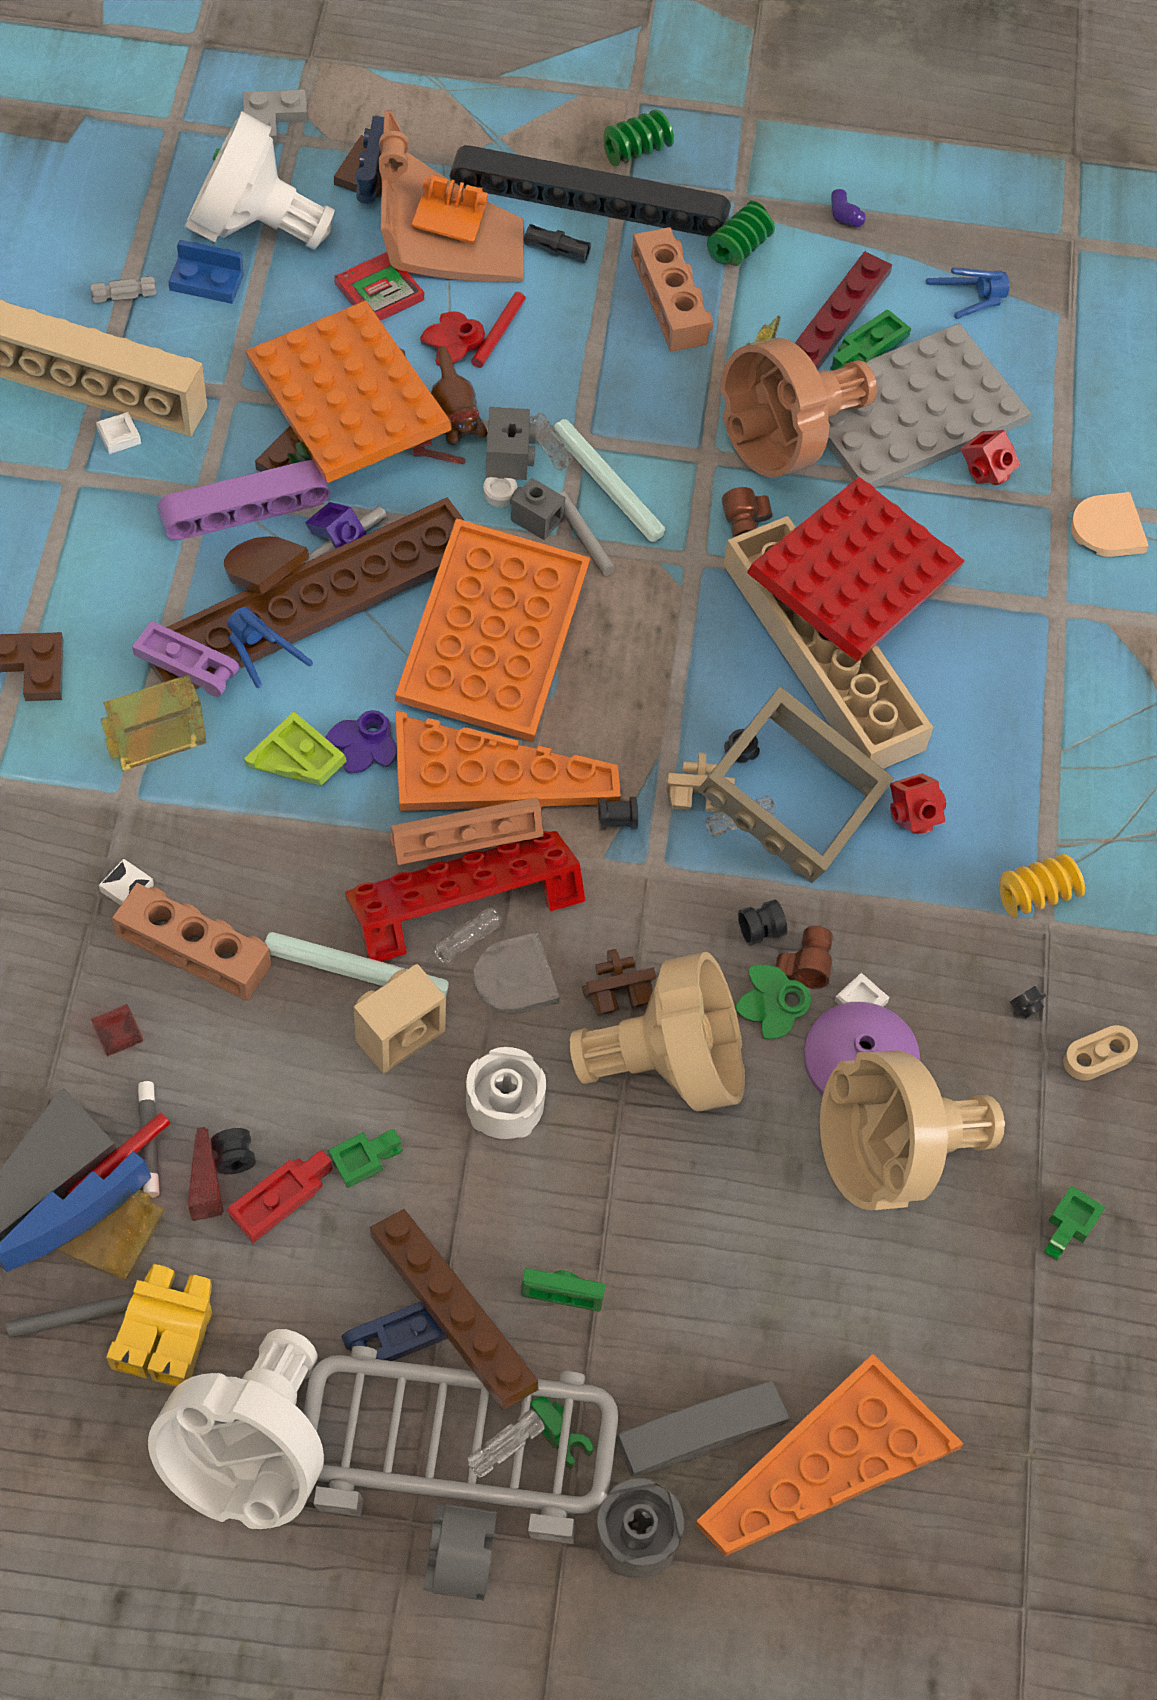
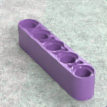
(242, 500)

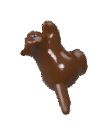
(454, 396)

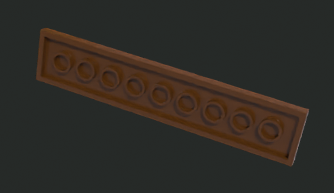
(331, 585)

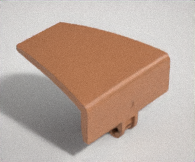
(498, 243)

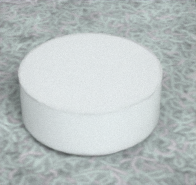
(499, 491)

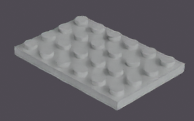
(925, 408)

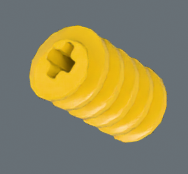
(1040, 882)

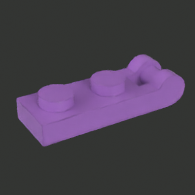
(185, 657)

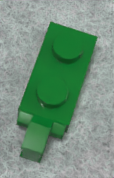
(871, 340)

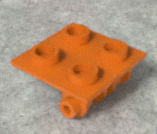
(450, 210)

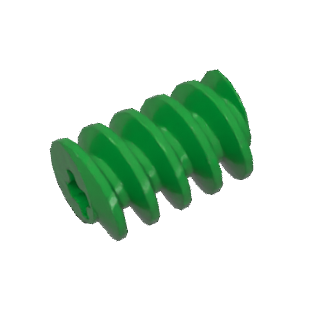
(637, 136)
(741, 234)

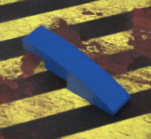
(60, 1221)

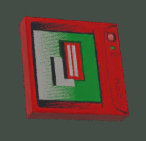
(380, 285)

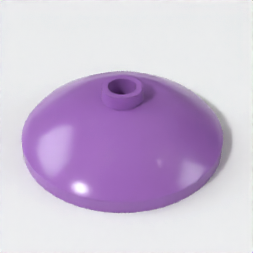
(841, 1029)

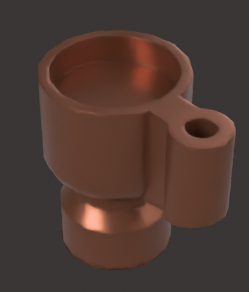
(744, 509)
(811, 963)

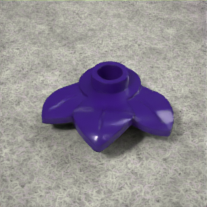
(363, 746)

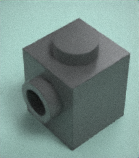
(537, 508)

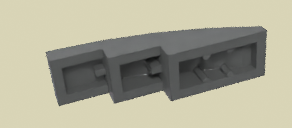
(701, 1428)

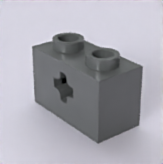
(508, 443)

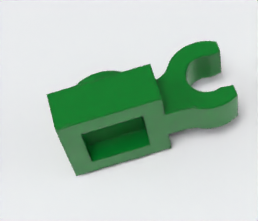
(360, 1158)
(1074, 1218)
(551, 1416)

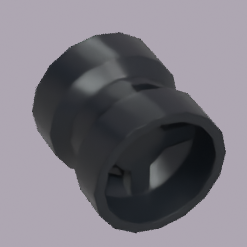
(762, 922)

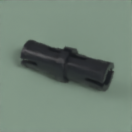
(557, 243)

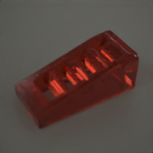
(204, 1189)

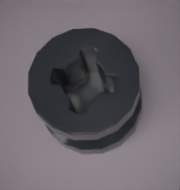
(233, 1151)

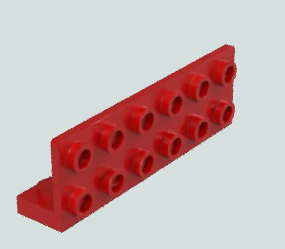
(476, 875)

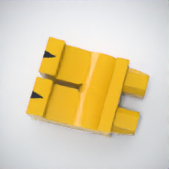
(162, 1328)

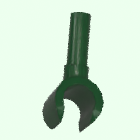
(301, 455)

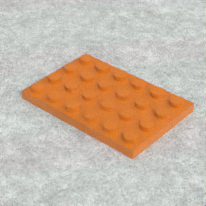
(348, 391)
(493, 630)

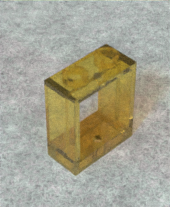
(148, 708)

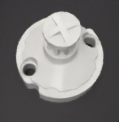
(247, 189)
(242, 1442)

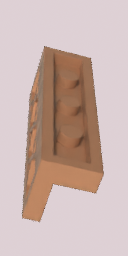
(466, 831)

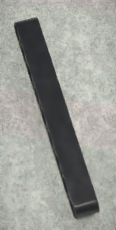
(590, 190)

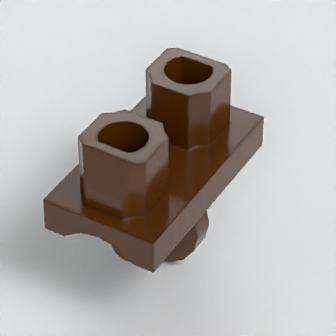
(602, 990)

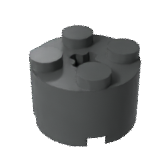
(656, 1511)
(460, 1551)

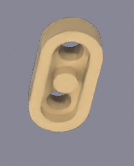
(1097, 1053)

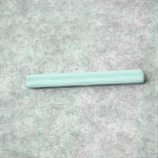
(609, 481)
(337, 961)

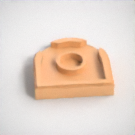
(1109, 525)

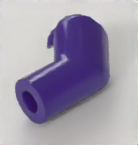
(846, 212)

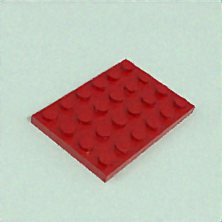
(856, 568)

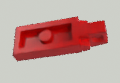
(279, 1195)

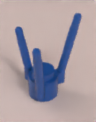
(989, 284)
(250, 629)

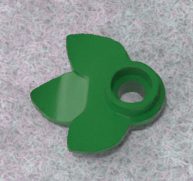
(768, 1003)

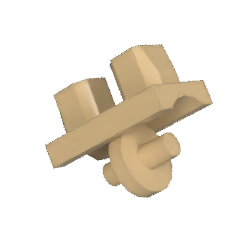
(683, 785)

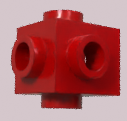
(990, 457)
(917, 803)

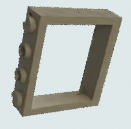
(826, 745)

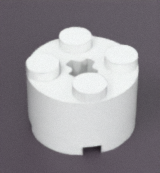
(499, 1113)

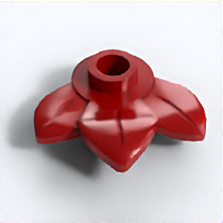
(455, 334)

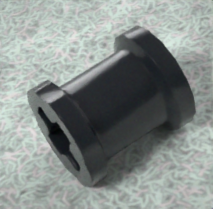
(618, 813)

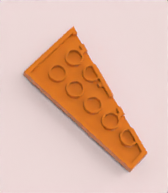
(479, 770)
(846, 1446)

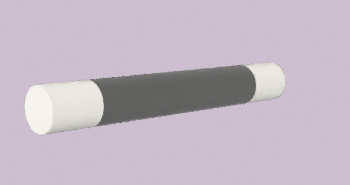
(149, 1152)

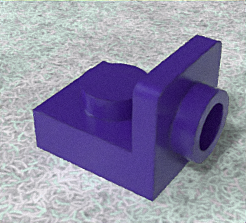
(336, 523)

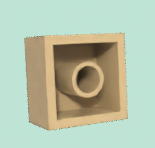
(399, 1017)

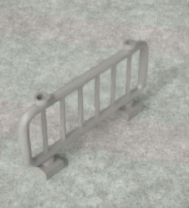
(553, 1521)

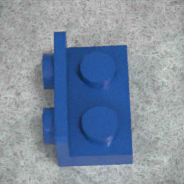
(207, 271)

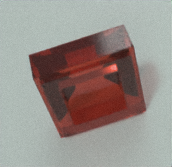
(117, 1030)

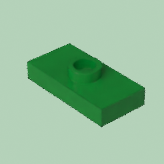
(563, 1288)

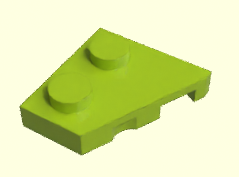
(296, 753)

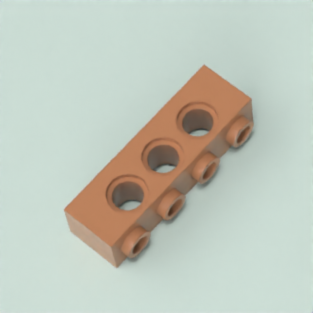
(671, 289)
(236, 975)

